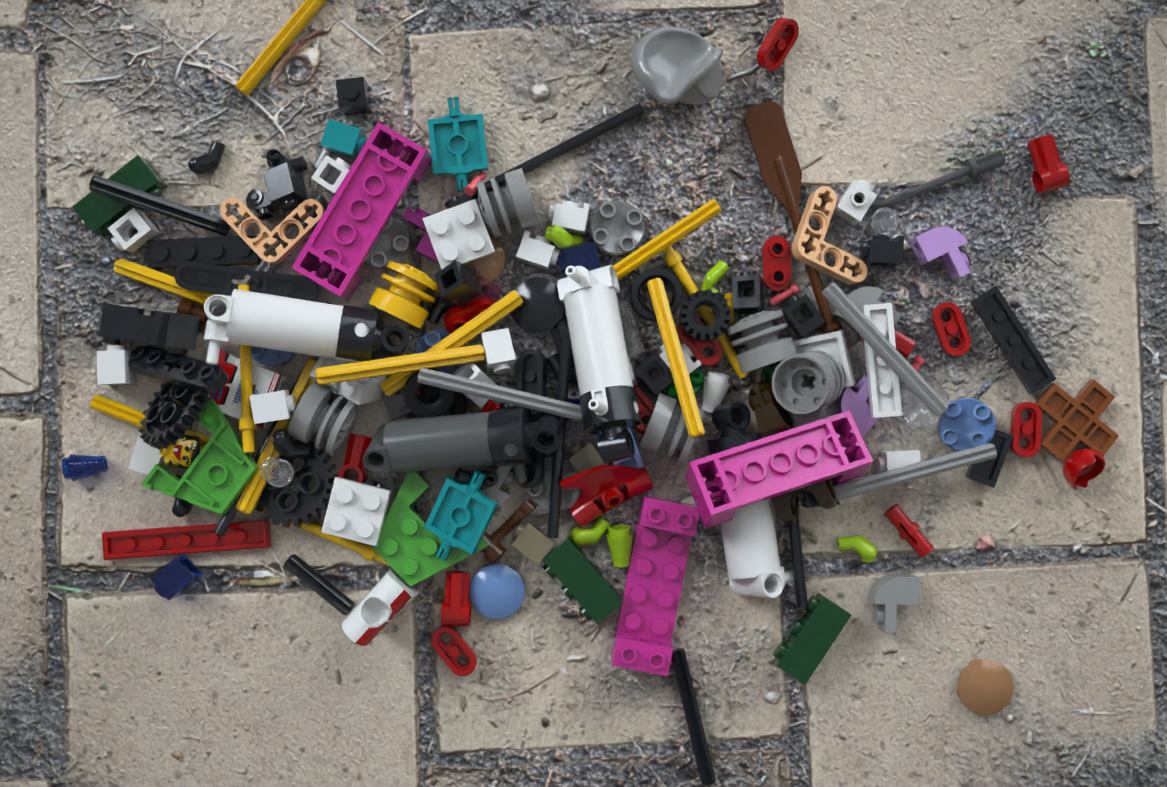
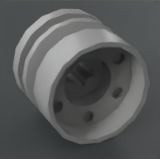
(507, 203)
(761, 340)
(793, 385)
(319, 417)
(668, 428)

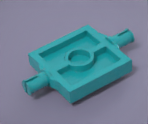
(458, 144)
(461, 515)

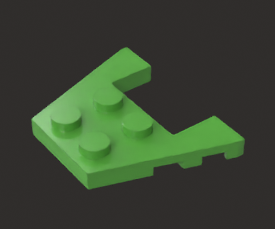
(216, 473)
(406, 542)

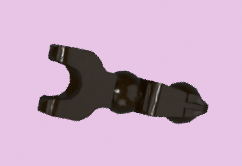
(774, 419)

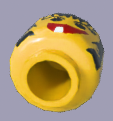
(183, 452)

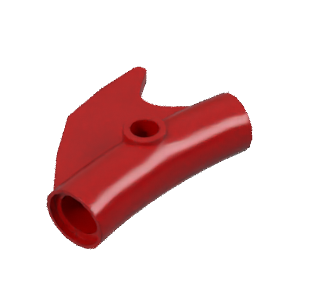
(605, 489)

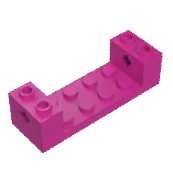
(361, 210)
(777, 466)
(654, 585)

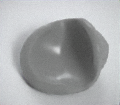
(677, 66)

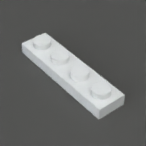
(882, 380)

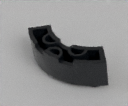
(159, 328)

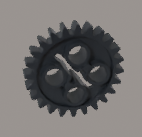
(171, 415)
(306, 502)

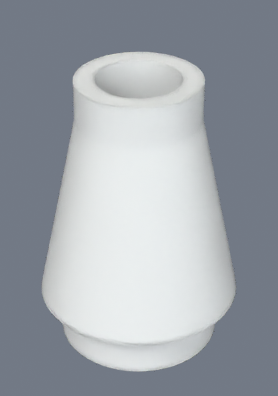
(714, 390)

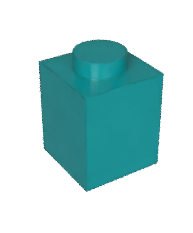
(343, 139)

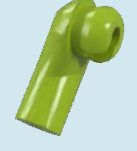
(561, 237)
(714, 276)
(589, 536)
(860, 544)

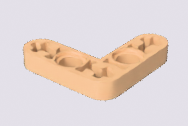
(267, 236)
(819, 247)

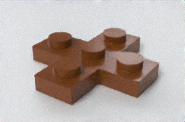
(1076, 419)

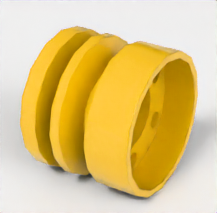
(405, 294)

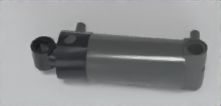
(460, 441)

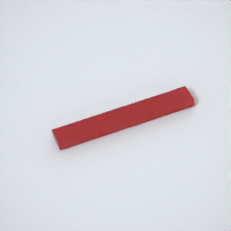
(185, 540)

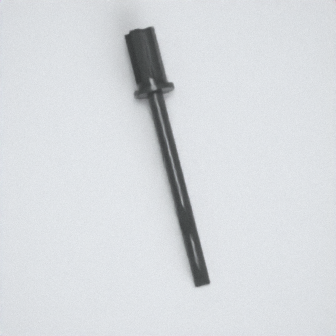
(972, 169)

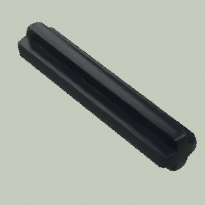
(319, 584)

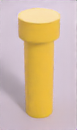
(728, 296)

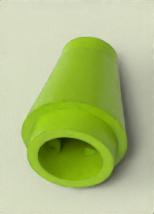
(620, 544)

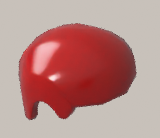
(1082, 467)

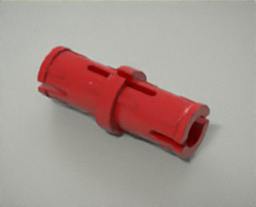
(908, 530)

